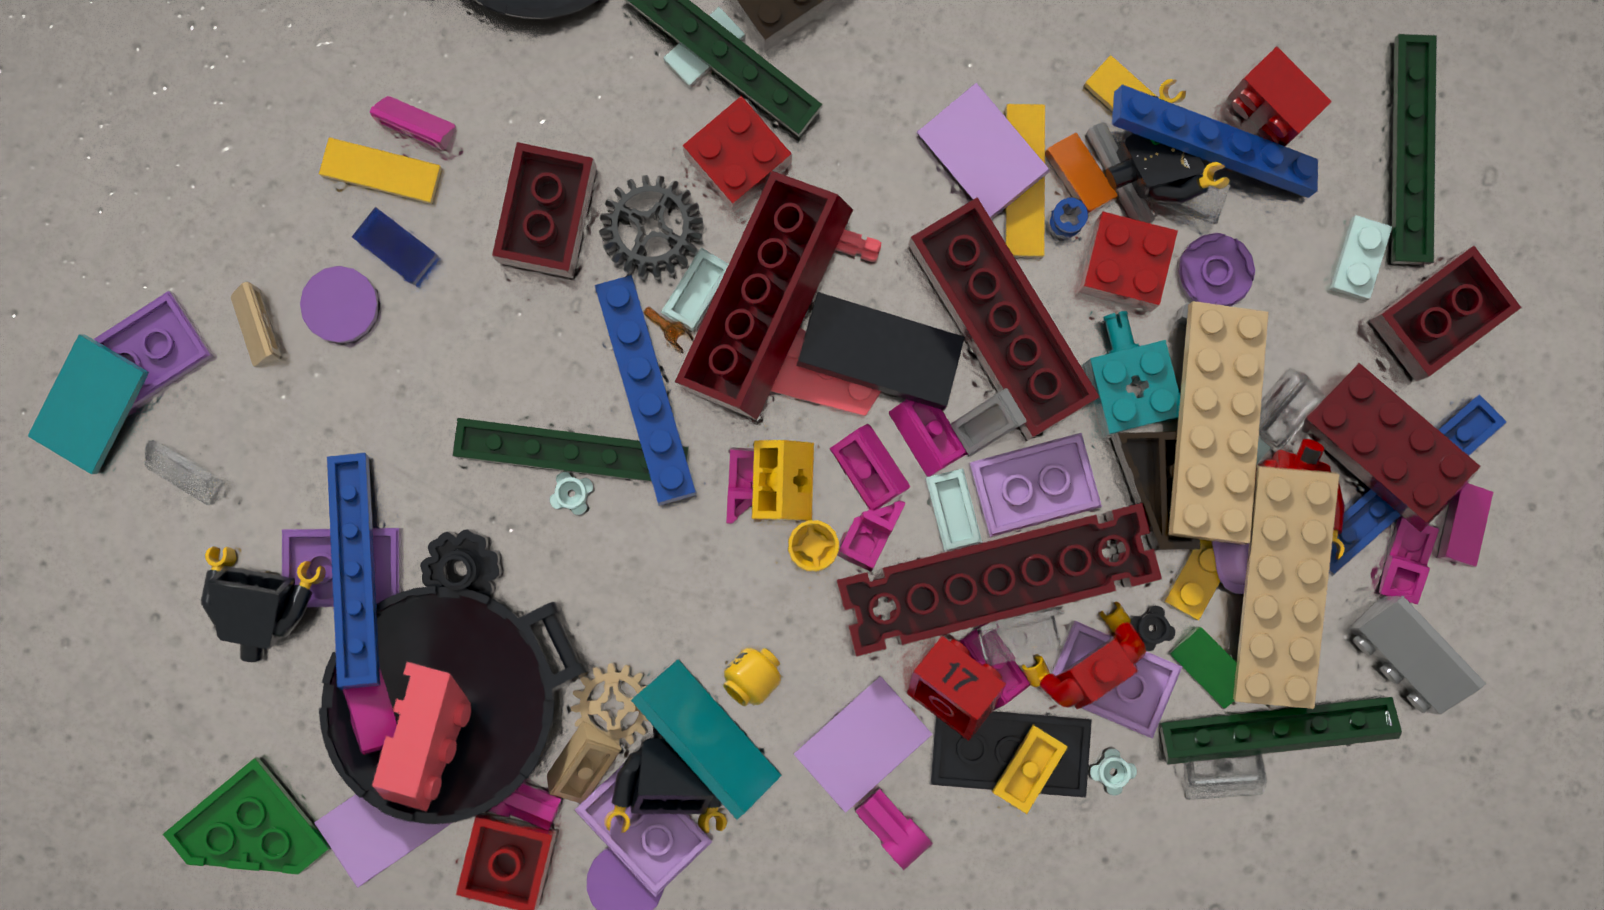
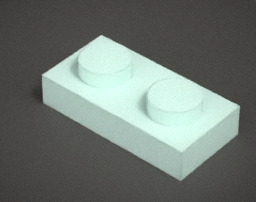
(1361, 258)

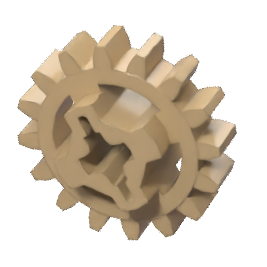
(596, 706)

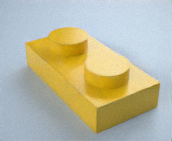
(1194, 582)
(1029, 769)

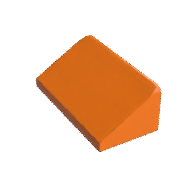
(1080, 173)

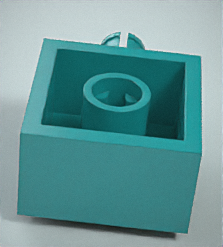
(1147, 367)

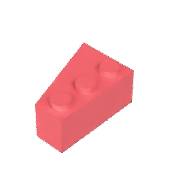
(423, 738)

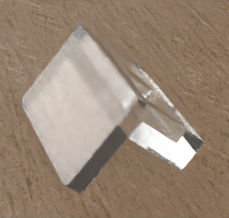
(1021, 636)

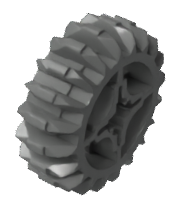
(660, 210)

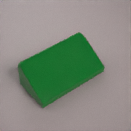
(1207, 665)

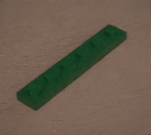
(733, 60)
(1414, 149)
(551, 449)
(1280, 730)

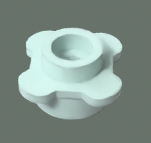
(575, 503)
(1114, 783)

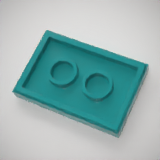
(88, 404)

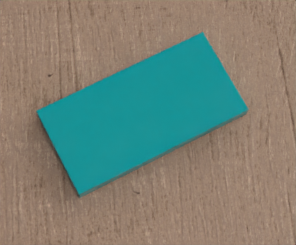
(706, 739)

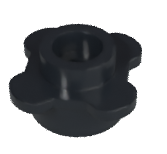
(1163, 629)

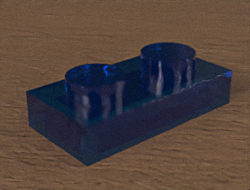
(395, 246)

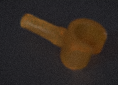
(671, 330)

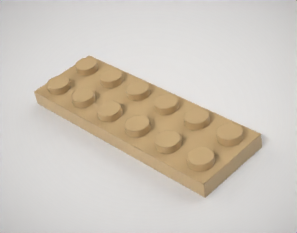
(1218, 423)
(1285, 587)

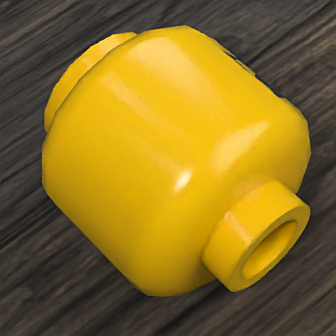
(752, 676)

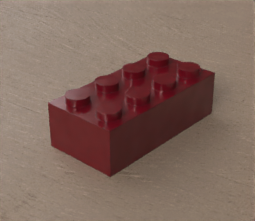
(1390, 447)

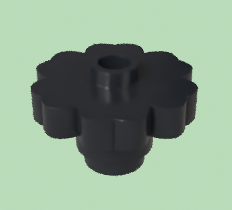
(472, 550)

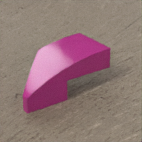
(740, 482)
(869, 535)

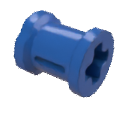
(1069, 206)

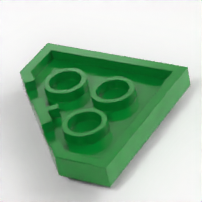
(248, 827)

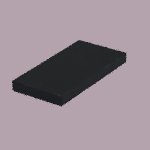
(880, 351)
(990, 750)

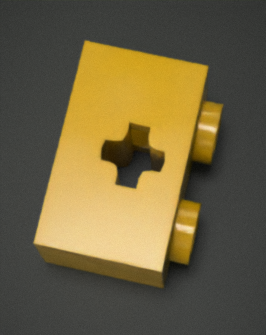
(782, 480)

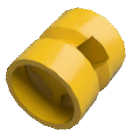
(813, 545)

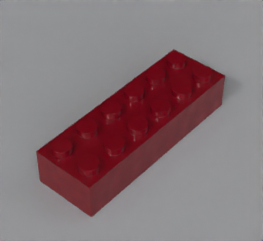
(764, 294)
(1002, 317)

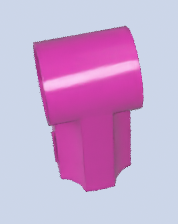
(530, 805)
(898, 834)

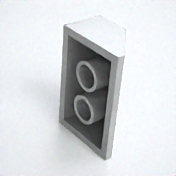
(1415, 655)

